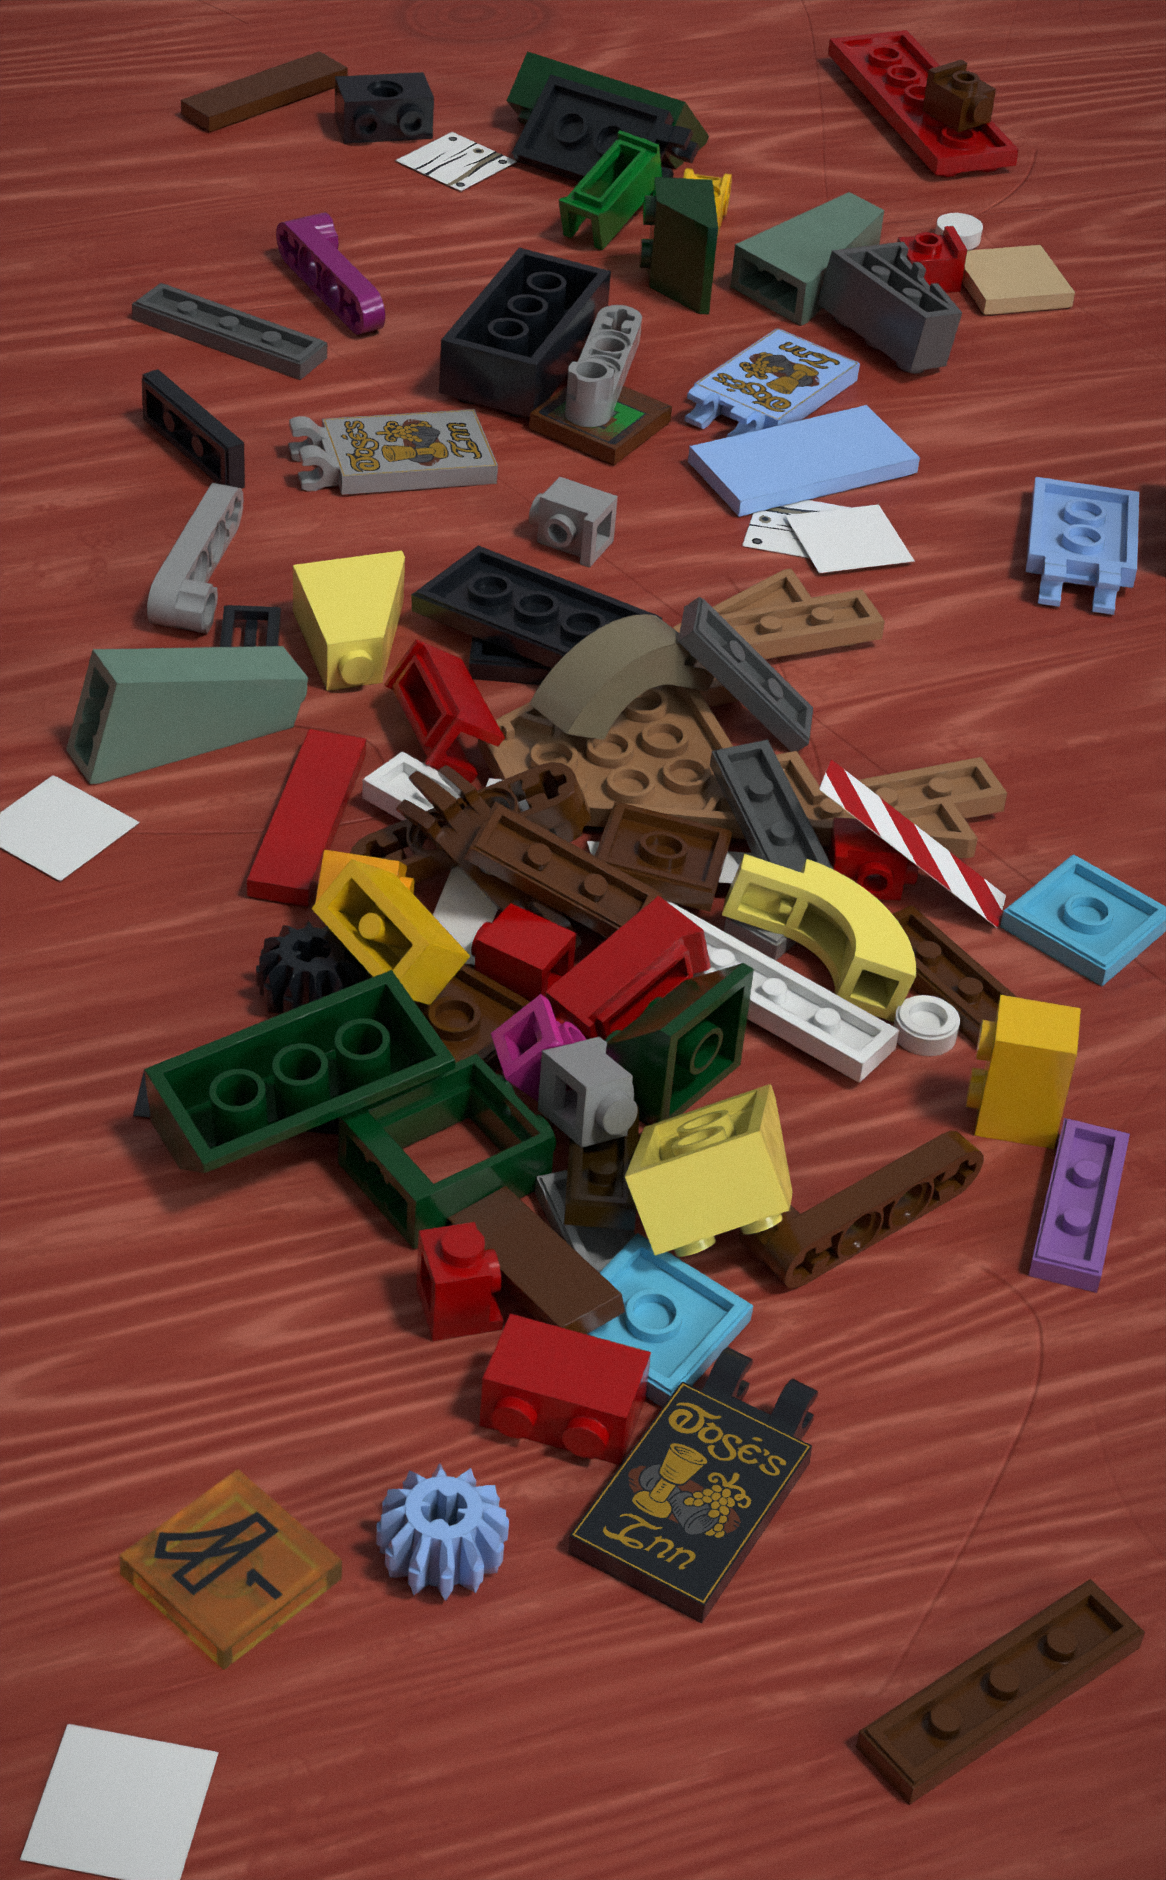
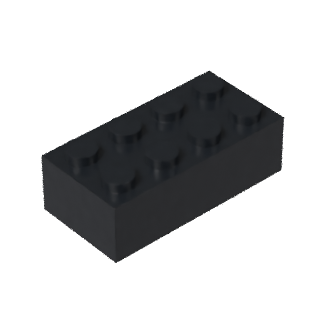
(522, 332)

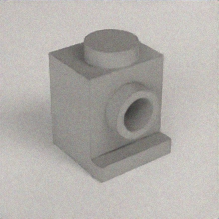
(575, 519)
(601, 1096)

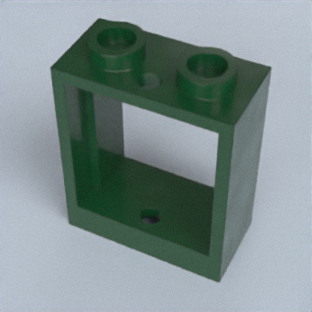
(375, 1134)

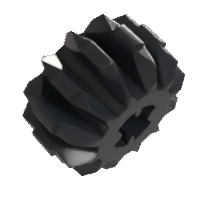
(304, 967)

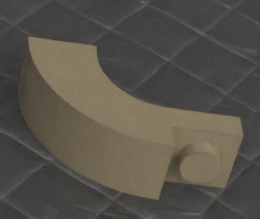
(611, 670)

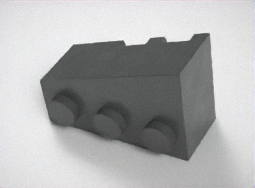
(891, 305)

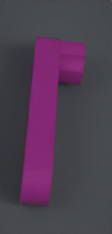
(312, 252)

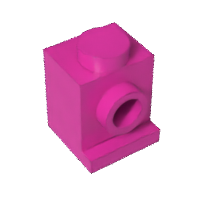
(524, 1037)

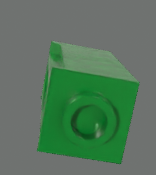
(612, 189)

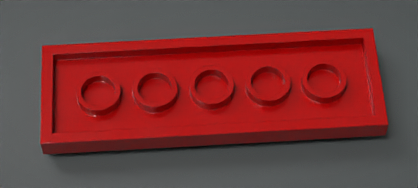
(893, 76)

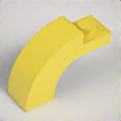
(834, 920)

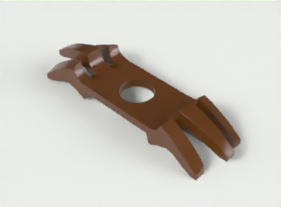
(459, 834)

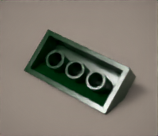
(537, 69)
(292, 1073)

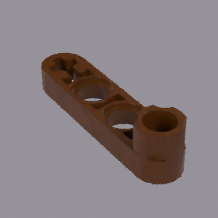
(549, 791)
(867, 1211)

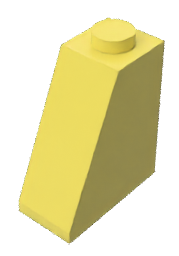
(350, 615)

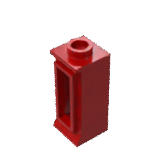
(440, 704)
(630, 970)

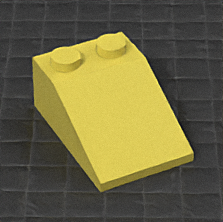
(711, 1173)

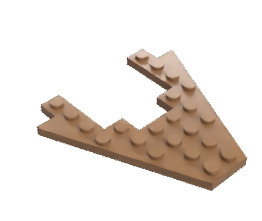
(665, 737)

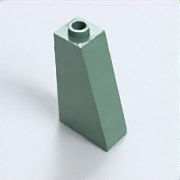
(789, 261)
(179, 703)

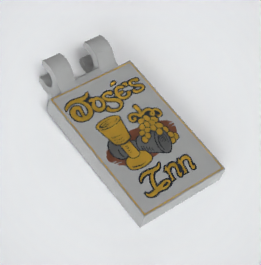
(394, 452)

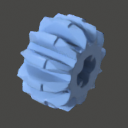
(442, 1531)

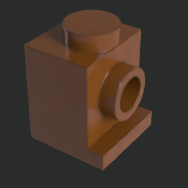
(958, 97)

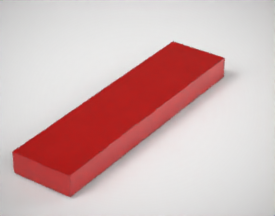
(306, 818)

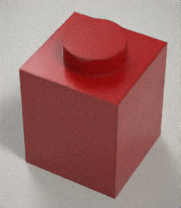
(523, 951)

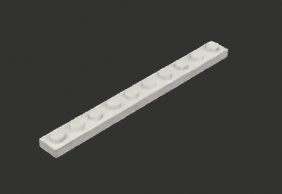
(779, 997)

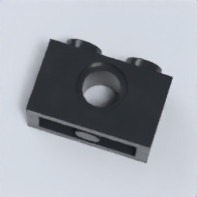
(384, 107)

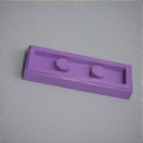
(1079, 1205)

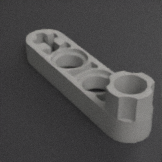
(602, 366)
(180, 588)

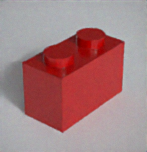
(564, 1389)

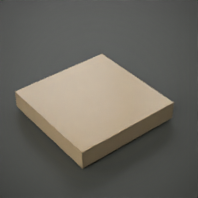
(1015, 280)

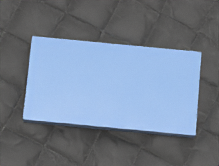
(803, 460)

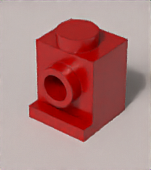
(941, 256)
(869, 859)
(458, 1282)

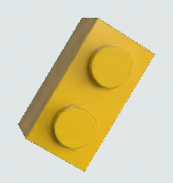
(390, 930)
(1026, 1071)

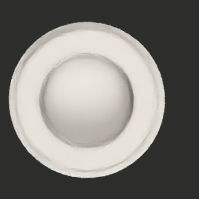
(967, 227)
(926, 1025)

